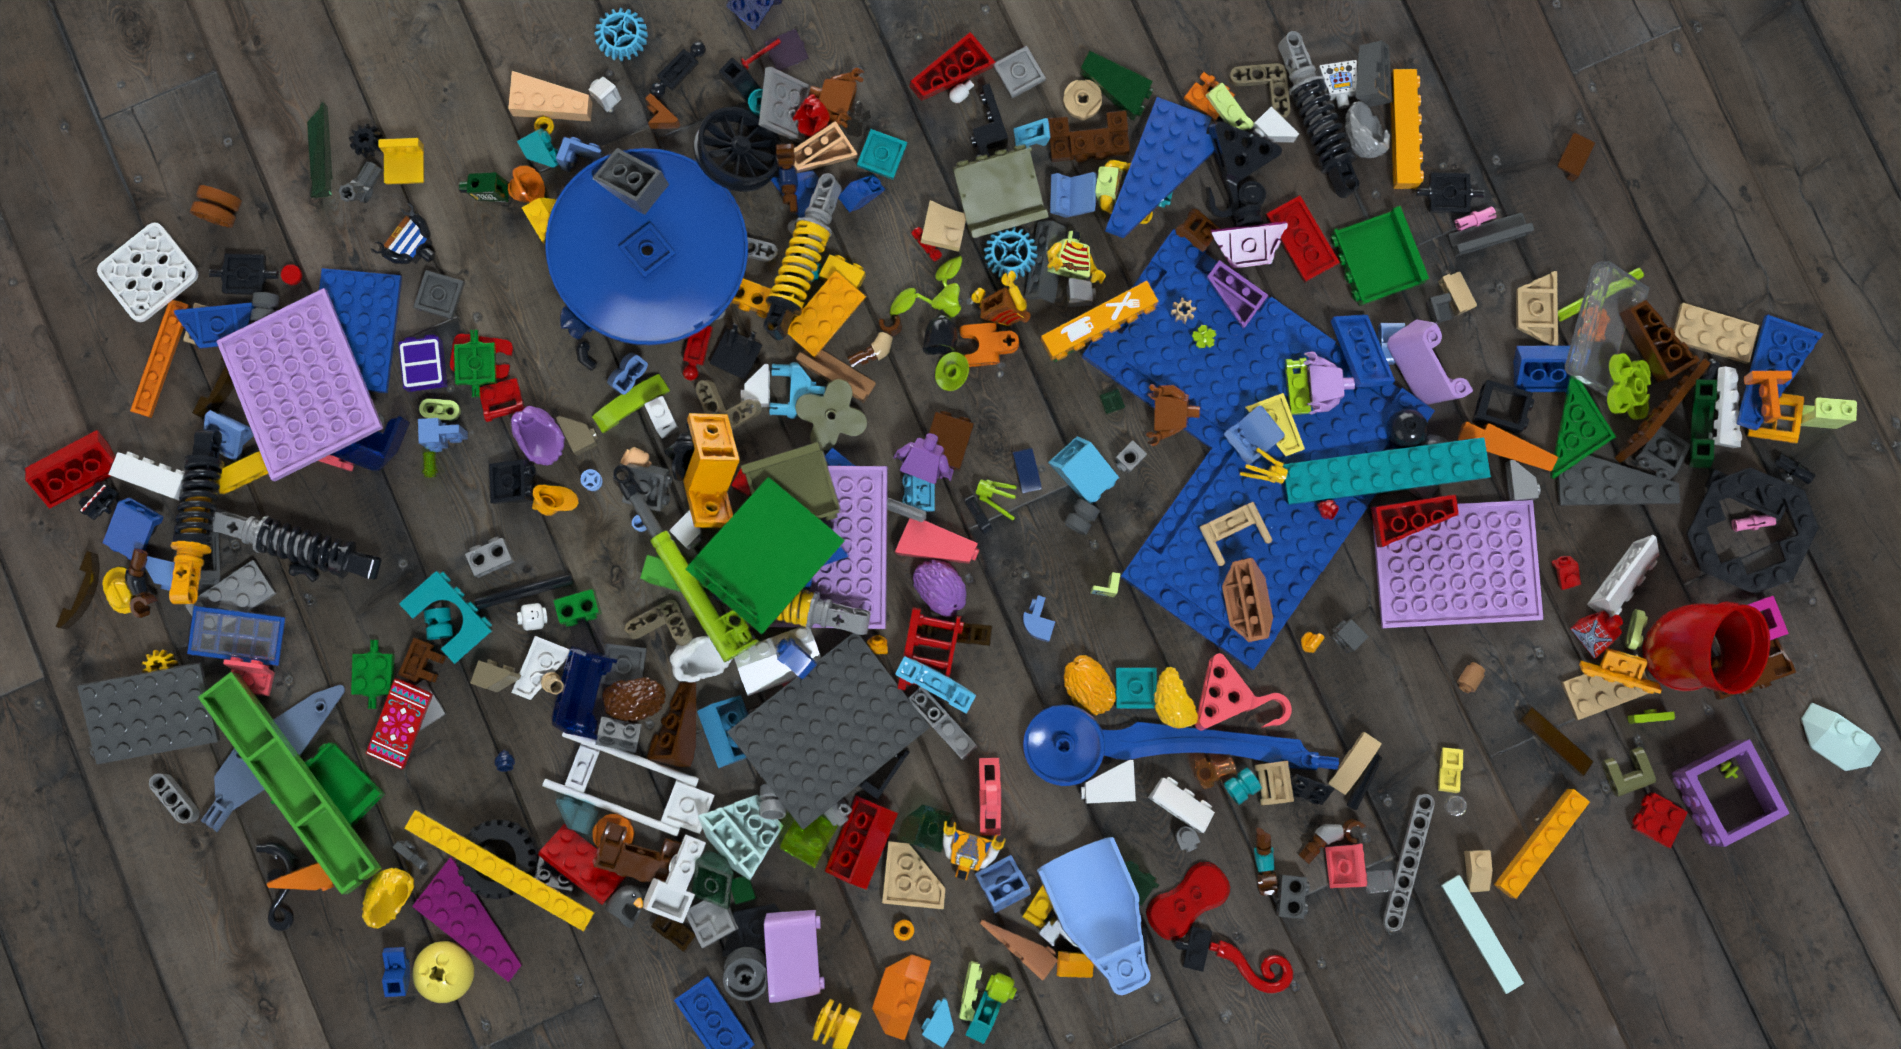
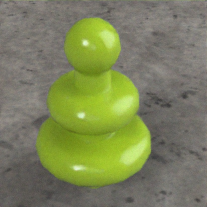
(1730, 771)

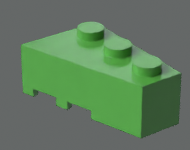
(657, 574)

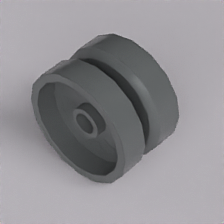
(745, 973)

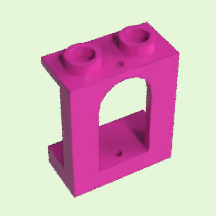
(1772, 615)

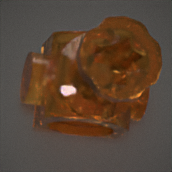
(1214, 771)

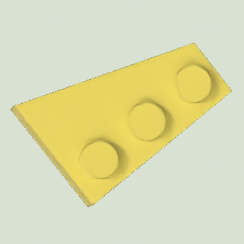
(1281, 414)

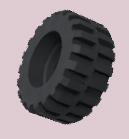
(499, 830)

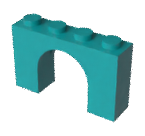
(438, 588)

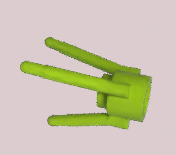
(987, 488)

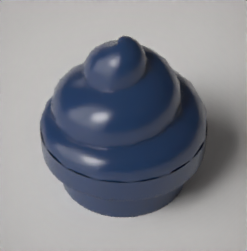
(504, 761)

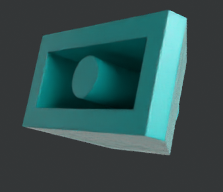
(983, 1018)

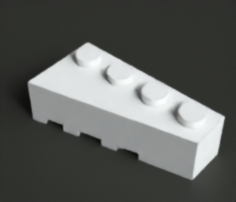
(147, 475)

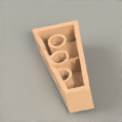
(540, 98)

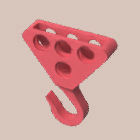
(1232, 683)
(990, 797)

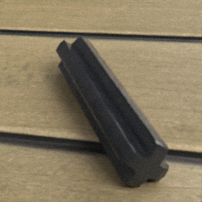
(1364, 782)

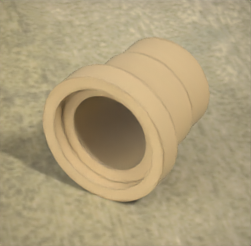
(547, 681)

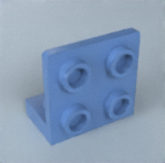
(571, 147)
(1073, 194)

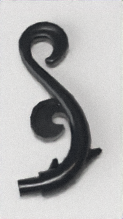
(289, 860)

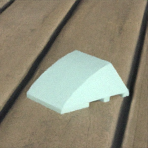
(741, 834)

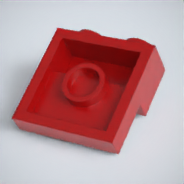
(1659, 819)

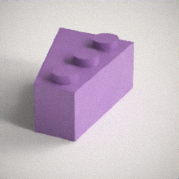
(1236, 292)

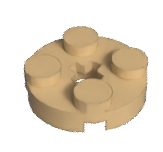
(1082, 110)

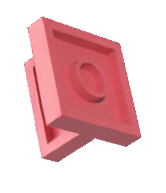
(1346, 866)

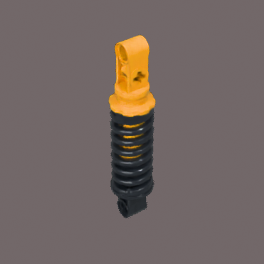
(194, 514)

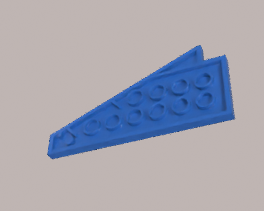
(1166, 155)

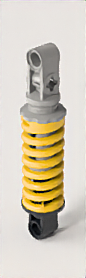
(807, 240)

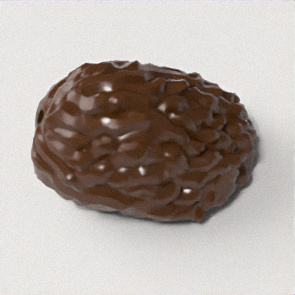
(633, 699)

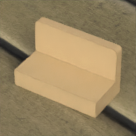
(1460, 294)

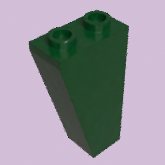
(1118, 84)

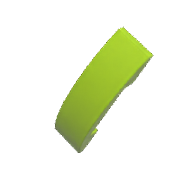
(630, 402)

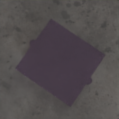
(789, 51)

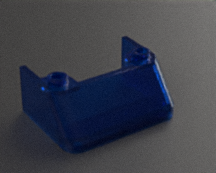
(581, 684)

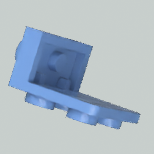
(1254, 432)

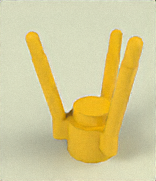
(1274, 473)

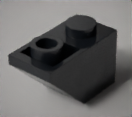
(738, 79)

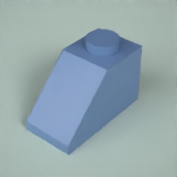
(160, 572)

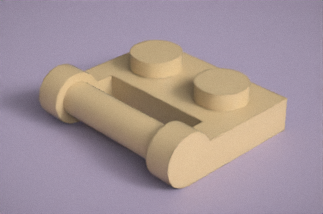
(1279, 783)

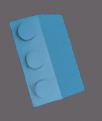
(716, 722)

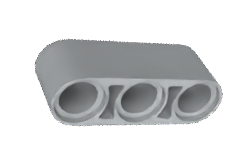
(165, 794)

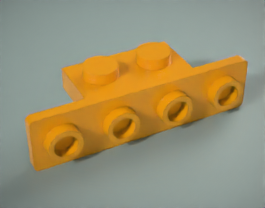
(1623, 669)

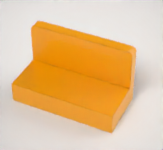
(1074, 965)

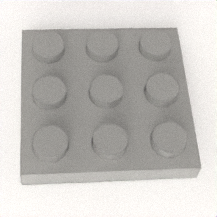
(779, 103)

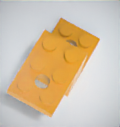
(710, 469)

